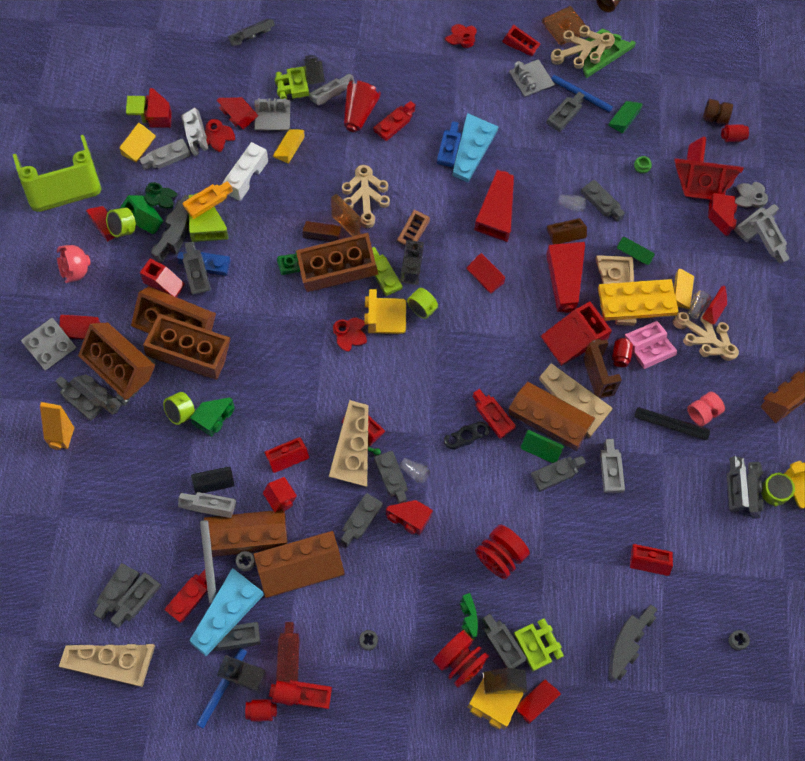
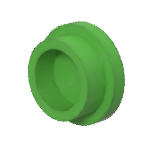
(642, 164)

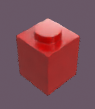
(279, 494)

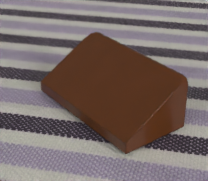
(321, 231)
(567, 231)

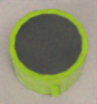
(120, 222)
(422, 303)
(178, 408)
(778, 489)

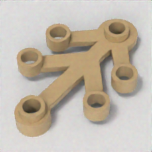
(583, 46)
(364, 192)
(724, 349)

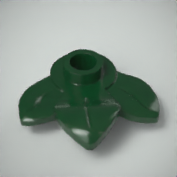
(159, 196)

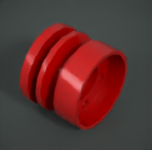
(502, 551)
(460, 659)

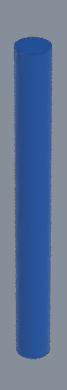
(575, 90)
(217, 695)

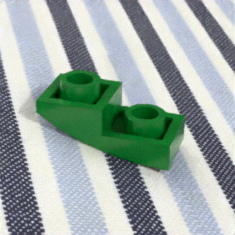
(288, 264)
(470, 623)

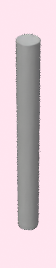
(206, 542)

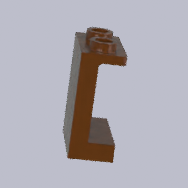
(601, 383)

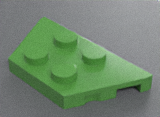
(609, 55)

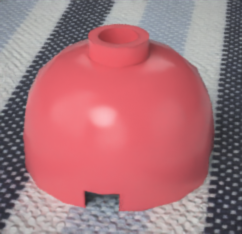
(72, 262)

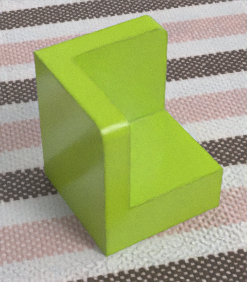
(136, 106)

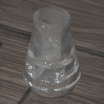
(573, 202)
(699, 303)
(415, 470)

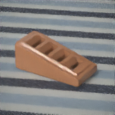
(415, 215)

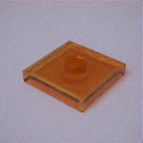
(563, 21)
(345, 215)

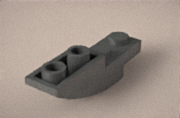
(177, 229)
(625, 648)

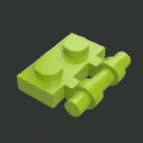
(297, 83)
(533, 647)

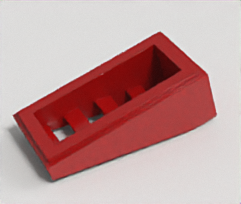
(516, 44)

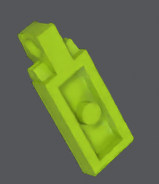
(387, 278)

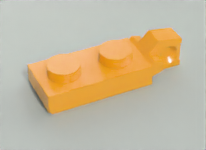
(207, 199)

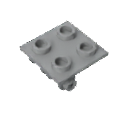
(531, 77)
(272, 114)
(48, 344)

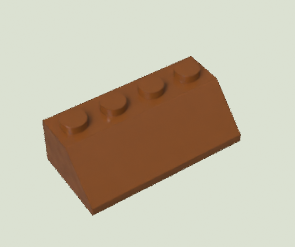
(337, 262)
(154, 302)
(187, 346)
(115, 359)
(786, 399)
(551, 415)
(247, 532)
(299, 564)

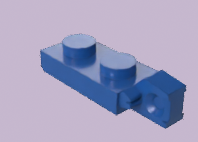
(449, 146)
(213, 263)

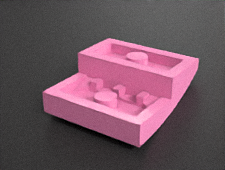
(651, 344)

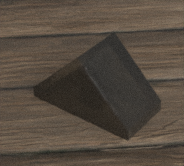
(505, 681)

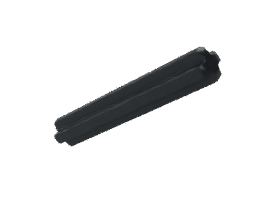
(672, 423)

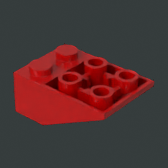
(574, 333)

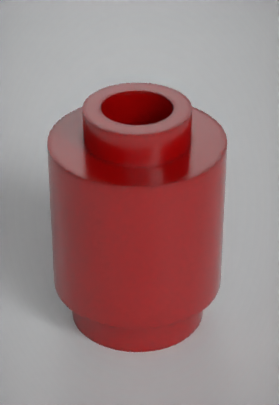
(735, 133)
(622, 352)
(285, 693)
(260, 710)

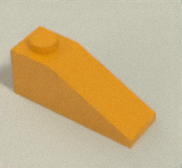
(56, 426)

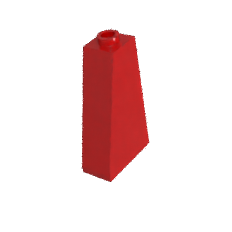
(496, 210)
(565, 269)

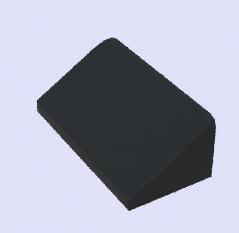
(213, 480)

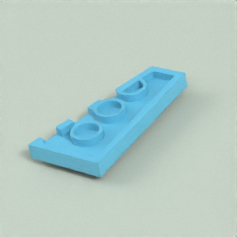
(474, 142)
(227, 609)

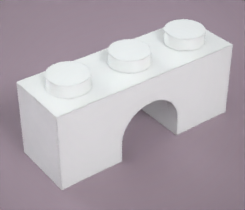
(251, 161)

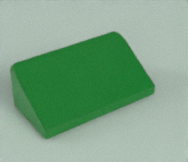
(625, 116)
(635, 250)
(541, 447)

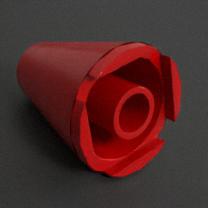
(359, 104)

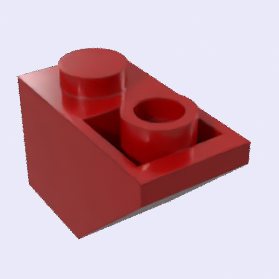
(238, 109)
(158, 111)
(722, 212)
(161, 278)
(411, 515)

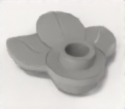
(751, 195)

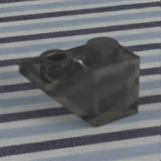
(313, 69)
(412, 262)
(242, 674)

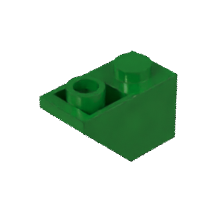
(144, 214)
(211, 414)

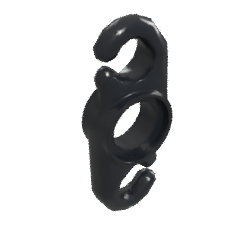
(472, 428)

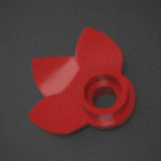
(462, 35)
(217, 137)
(352, 334)

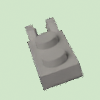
(194, 130)

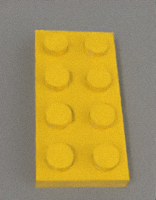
(638, 299)

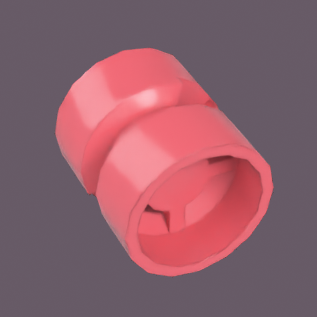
(706, 408)

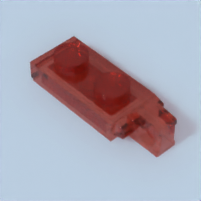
(288, 654)

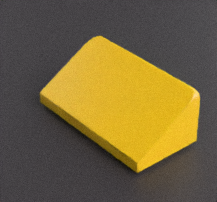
(137, 142)
(289, 145)
(683, 288)

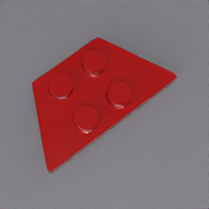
(705, 178)

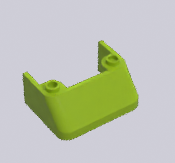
(62, 185)

